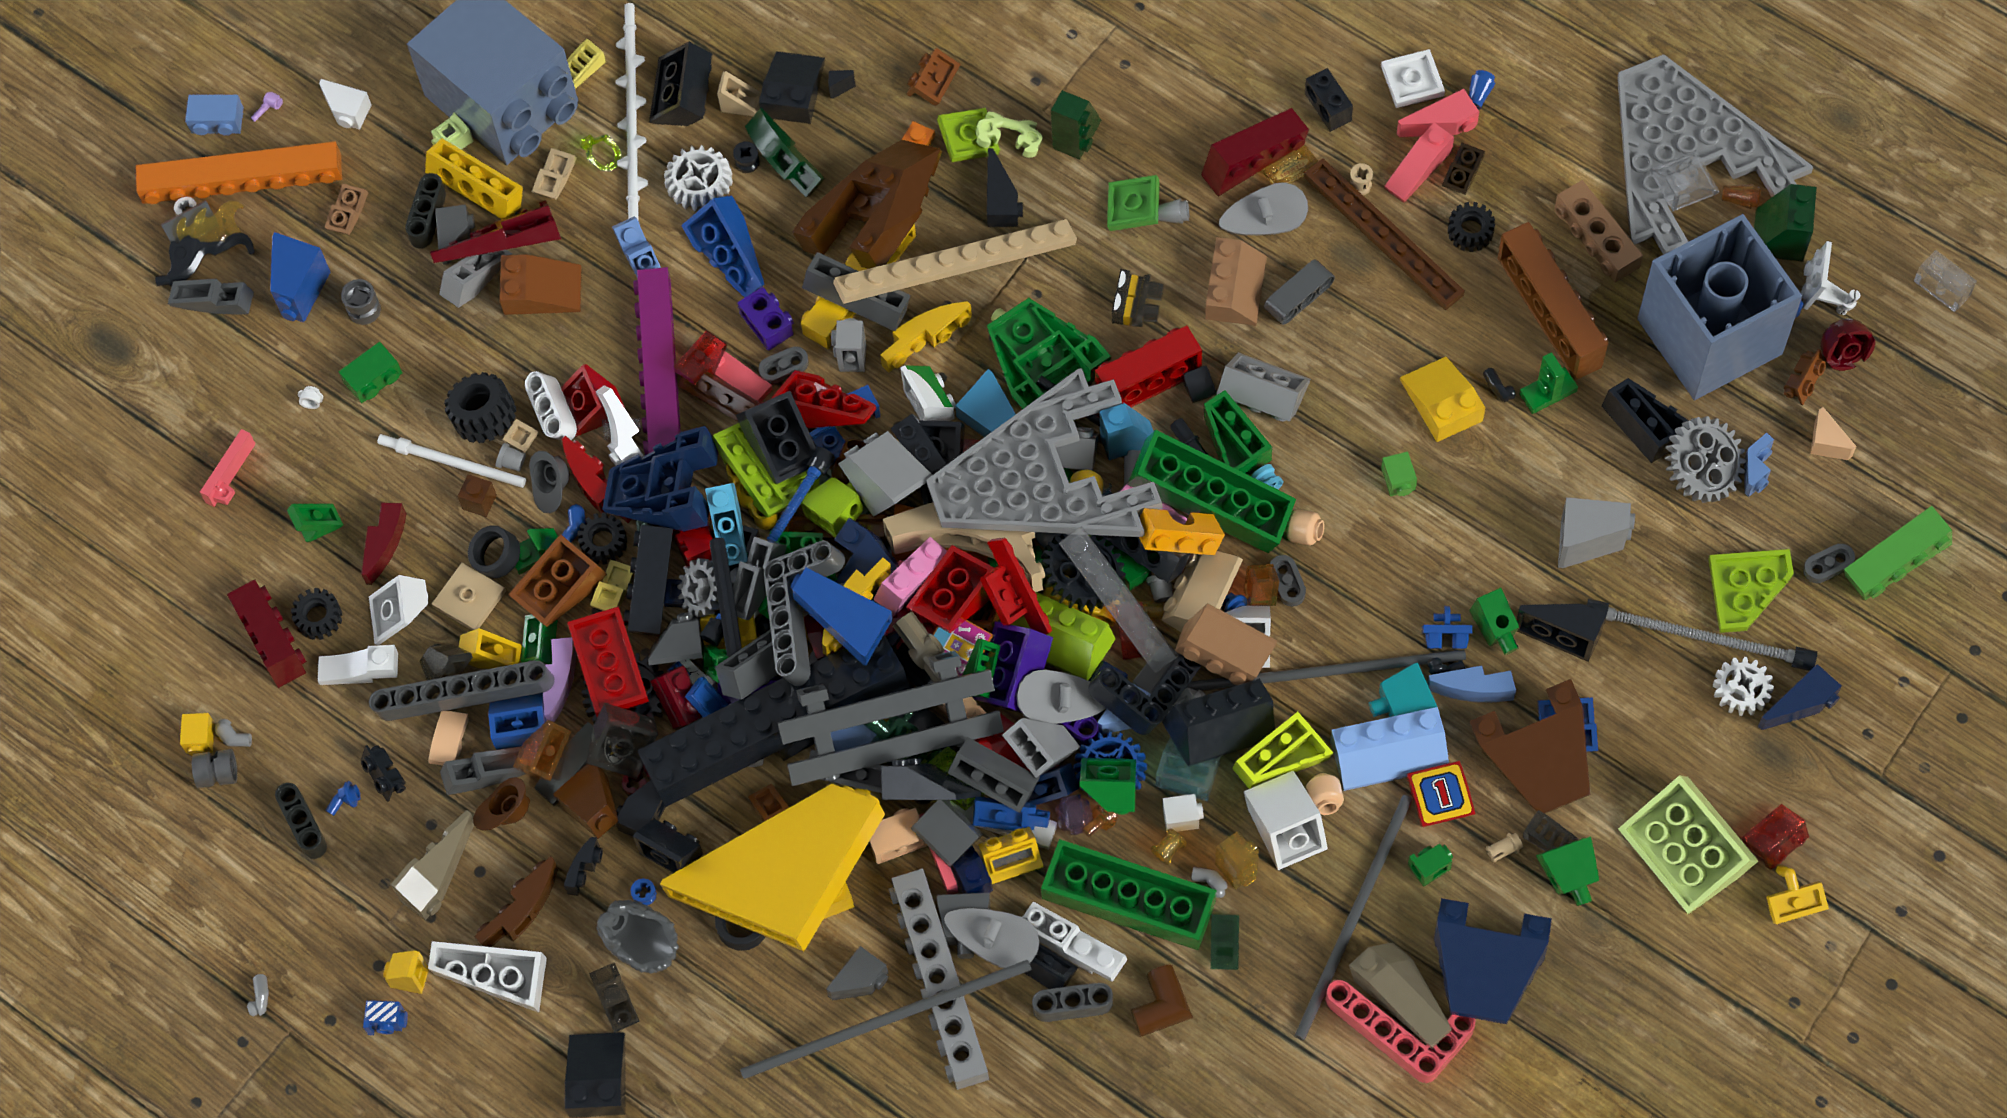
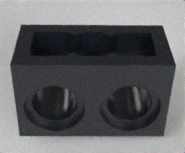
(1328, 99)

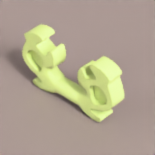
(1029, 137)

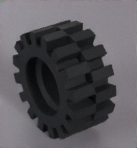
(1476, 214)
(597, 525)
(310, 601)

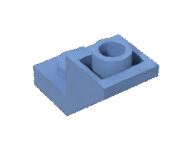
(635, 246)
(1756, 471)

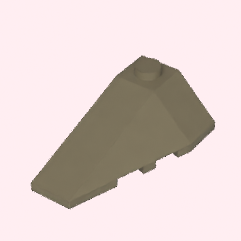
(426, 881)
(1399, 987)

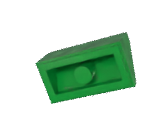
(537, 640)

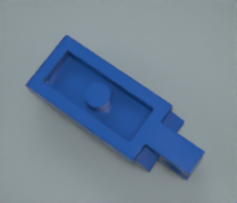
(996, 815)

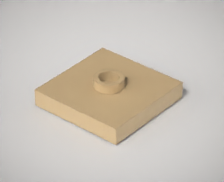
(468, 597)

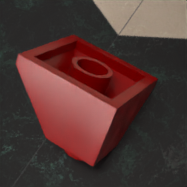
(583, 399)

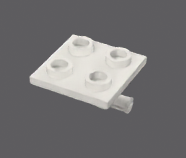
(1819, 288)

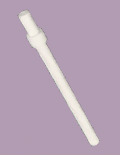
(405, 446)

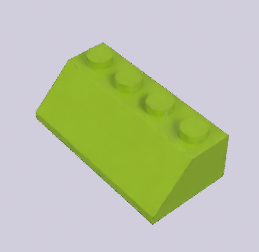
(1077, 638)

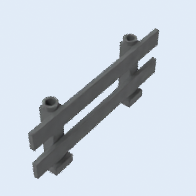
(948, 690)

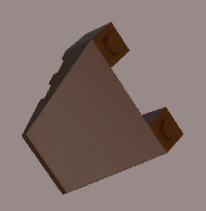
(1545, 758)

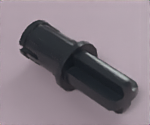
(1186, 436)

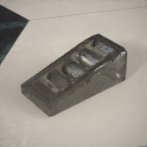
(1549, 824)

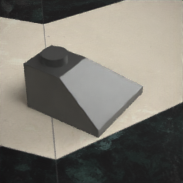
(678, 641)

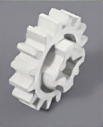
(1748, 676)

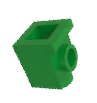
(1431, 863)

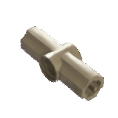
(919, 642)

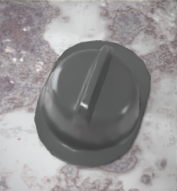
(548, 478)

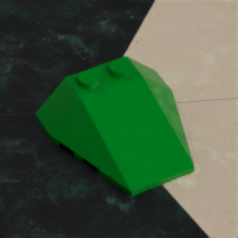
(1038, 343)

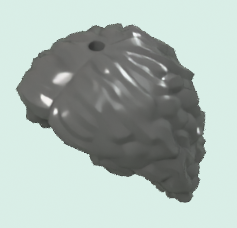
(638, 935)

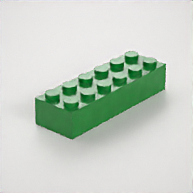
(1208, 486)
(1128, 894)

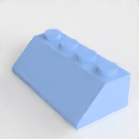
(1389, 748)

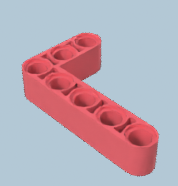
(1398, 1035)

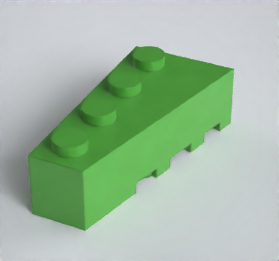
(1899, 554)

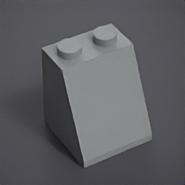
(883, 471)
(1593, 529)

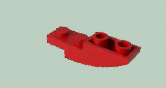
(587, 473)

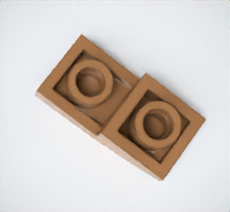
(347, 209)

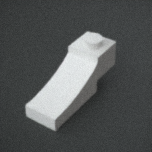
(621, 427)
(359, 666)

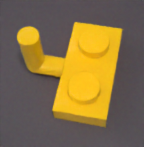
(1796, 900)

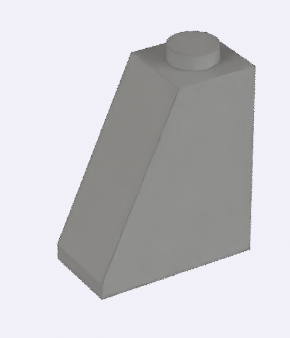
(1040, 744)

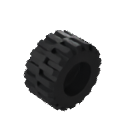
(474, 393)

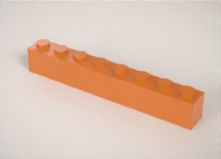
(239, 172)

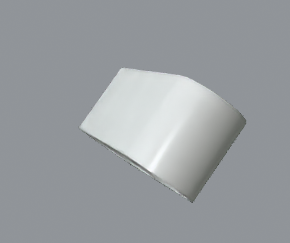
(550, 406)

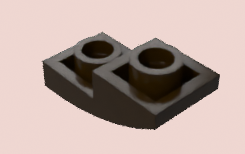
(1463, 168)

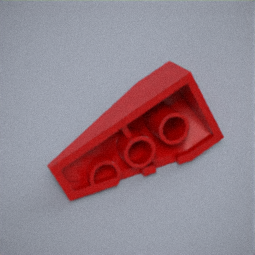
(825, 404)

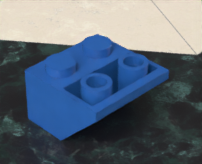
(515, 720)

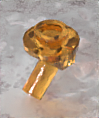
(1101, 820)

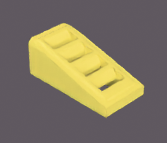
(592, 64)

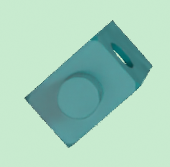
(1403, 694)

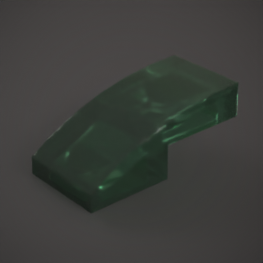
(1224, 942)

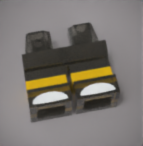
(1131, 299)

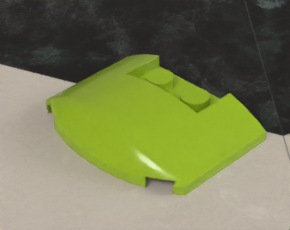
(766, 495)

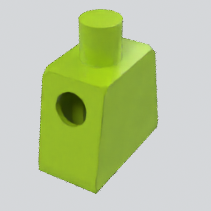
(832, 505)

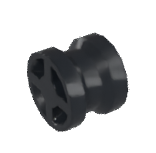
(748, 163)

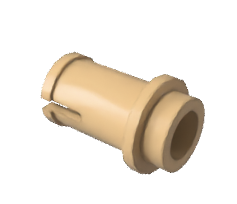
(1504, 847)

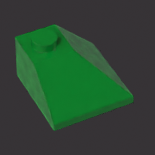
(1110, 783)

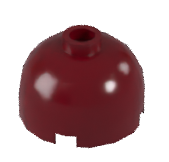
(1846, 344)

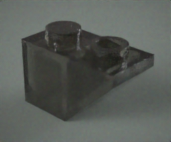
(614, 997)

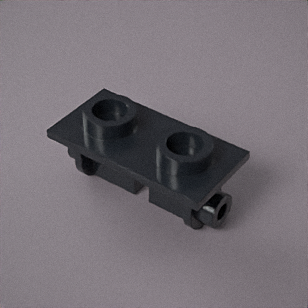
(375, 763)

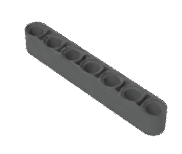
(472, 695)

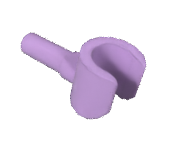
(270, 100)

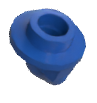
(1234, 601)
(348, 794)

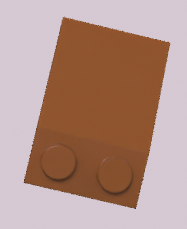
(539, 285)
(557, 582)

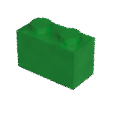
(370, 372)

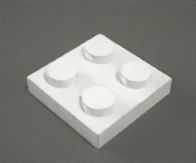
(1412, 78)

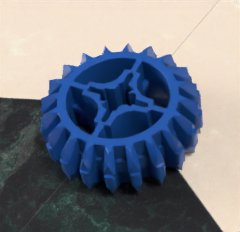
(1120, 749)

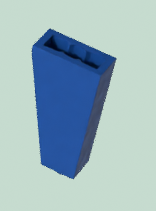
(844, 613)

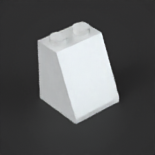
(1286, 819)

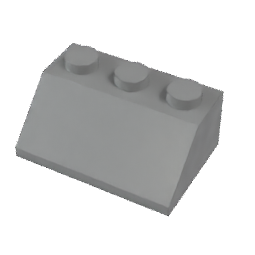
(1263, 387)

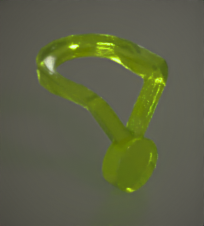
(589, 140)

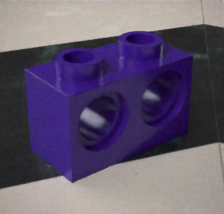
(762, 320)

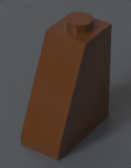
(589, 800)

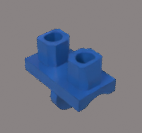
(1459, 633)

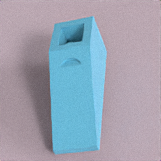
(727, 520)

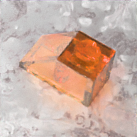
(542, 751)

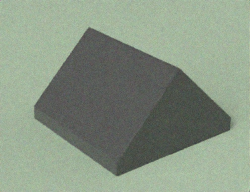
(946, 831)

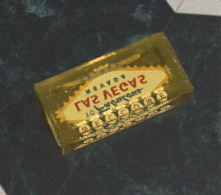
(1290, 167)

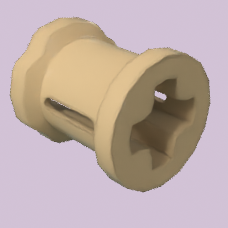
(1363, 178)

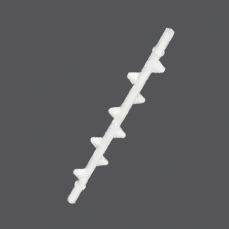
(633, 102)

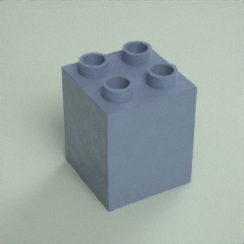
(495, 75)
(1718, 306)

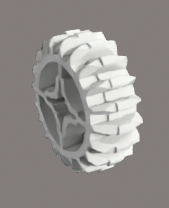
(691, 189)

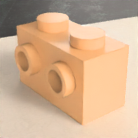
(895, 836)

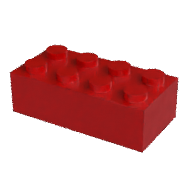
(1152, 367)

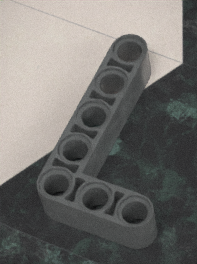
(786, 614)

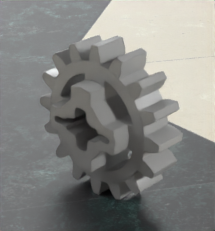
(699, 588)

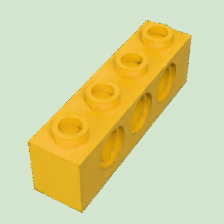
(474, 179)

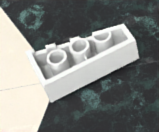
(495, 971)

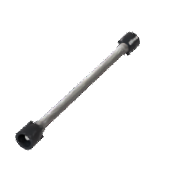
(1800, 657)

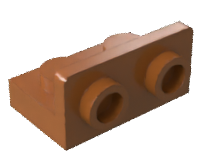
(933, 77)

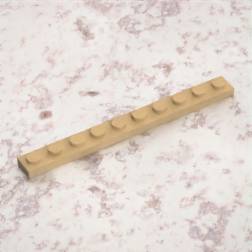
(954, 261)

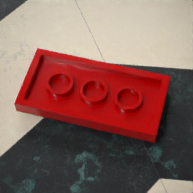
(607, 660)

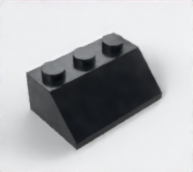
(681, 86)

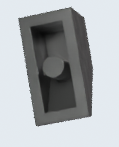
(452, 225)
(858, 977)

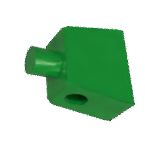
(1494, 611)
(1571, 868)

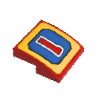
(1441, 793)

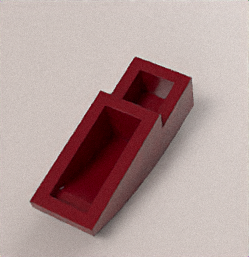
(382, 540)

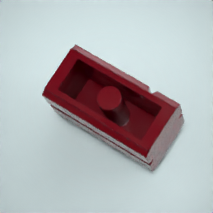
(671, 691)

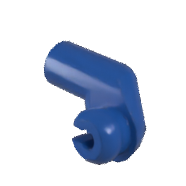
(576, 517)

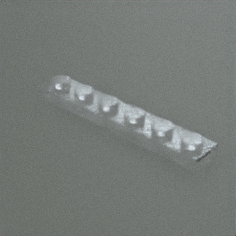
(1118, 599)

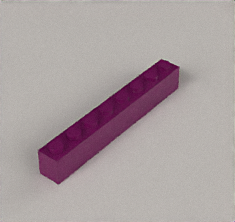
(657, 356)

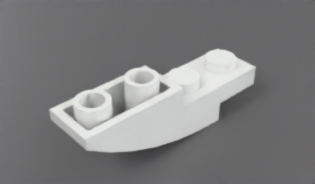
(1074, 944)

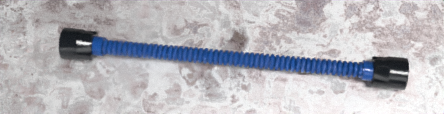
(818, 464)

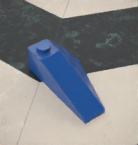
(724, 238)

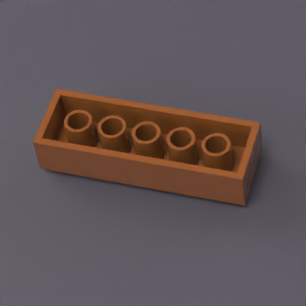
(1552, 300)

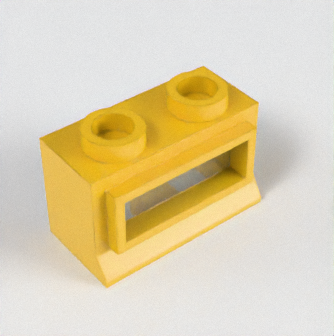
(1010, 854)

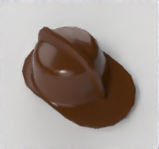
(504, 806)

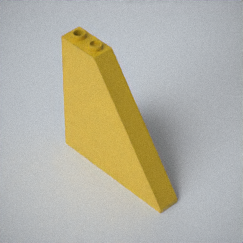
(785, 869)

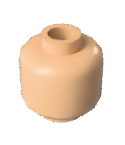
(1304, 527)
(1326, 793)

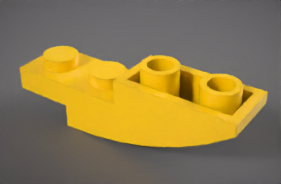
(931, 327)
(865, 587)

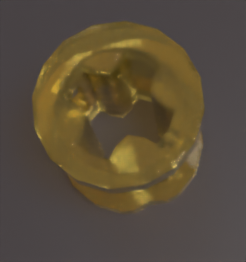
(1168, 846)

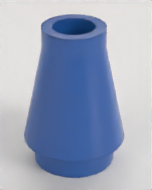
(1481, 85)

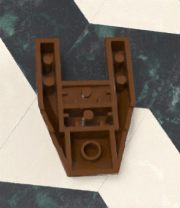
(880, 191)

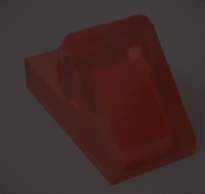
(701, 357)

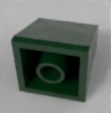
(1787, 222)

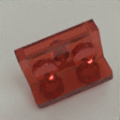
(1777, 836)

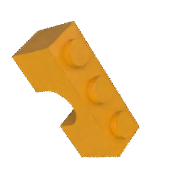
(1198, 535)

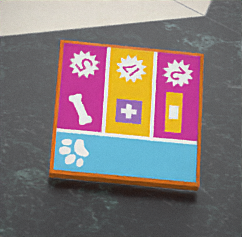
(962, 641)

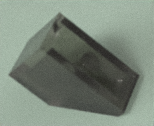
(444, 661)

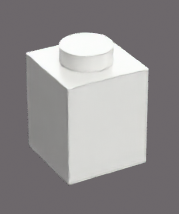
(1182, 812)

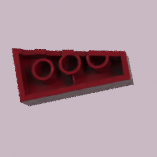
(1252, 150)

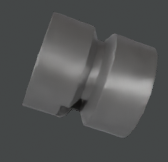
(361, 301)
(215, 768)

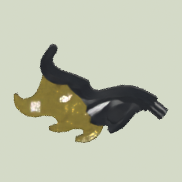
(203, 237)

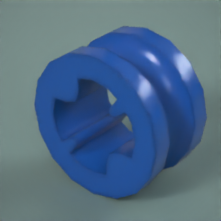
(637, 887)

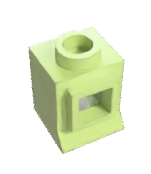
(453, 131)

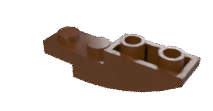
(528, 898)

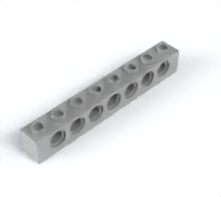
(915, 886)

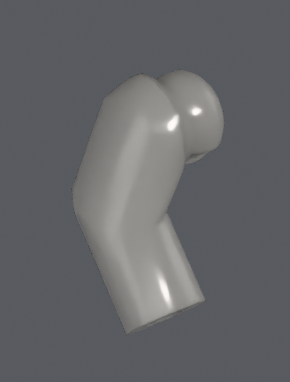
(229, 736)
(1211, 877)

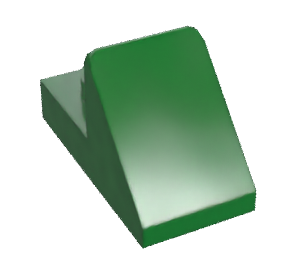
(314, 519)
(534, 547)

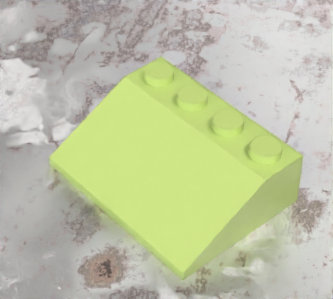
(1687, 844)

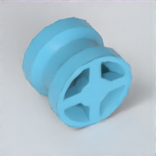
(1266, 475)

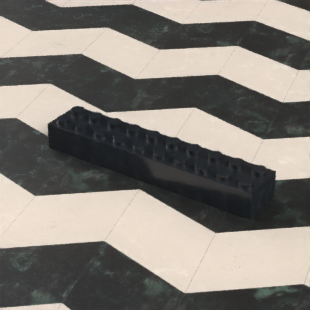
(749, 727)

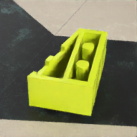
(1286, 749)

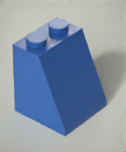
(296, 276)

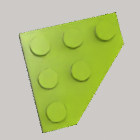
(1747, 585)

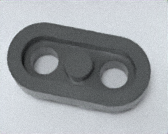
(782, 364)
(1827, 564)
(1289, 581)

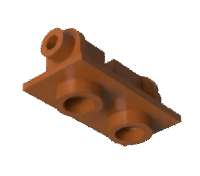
(1810, 367)

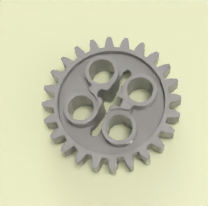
(1705, 459)

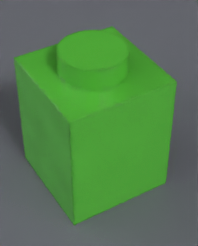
(1399, 474)

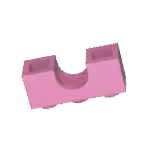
(908, 577)

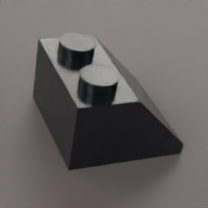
(666, 846)

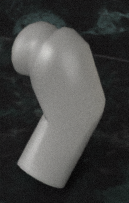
(261, 996)

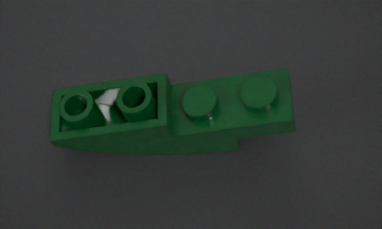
(782, 154)

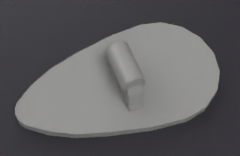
(1267, 211)
(1055, 697)
(994, 935)

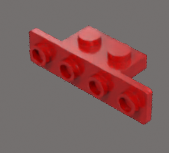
(1011, 590)

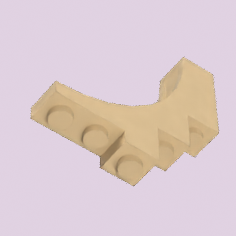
(913, 527)

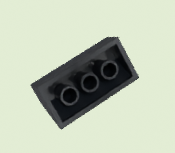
(1221, 722)

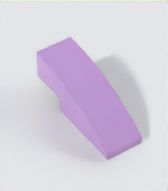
(563, 670)

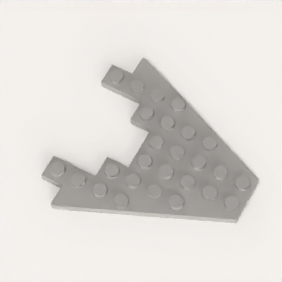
(1672, 114)
(1019, 482)

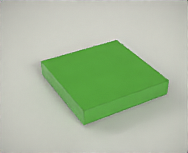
(1133, 203)

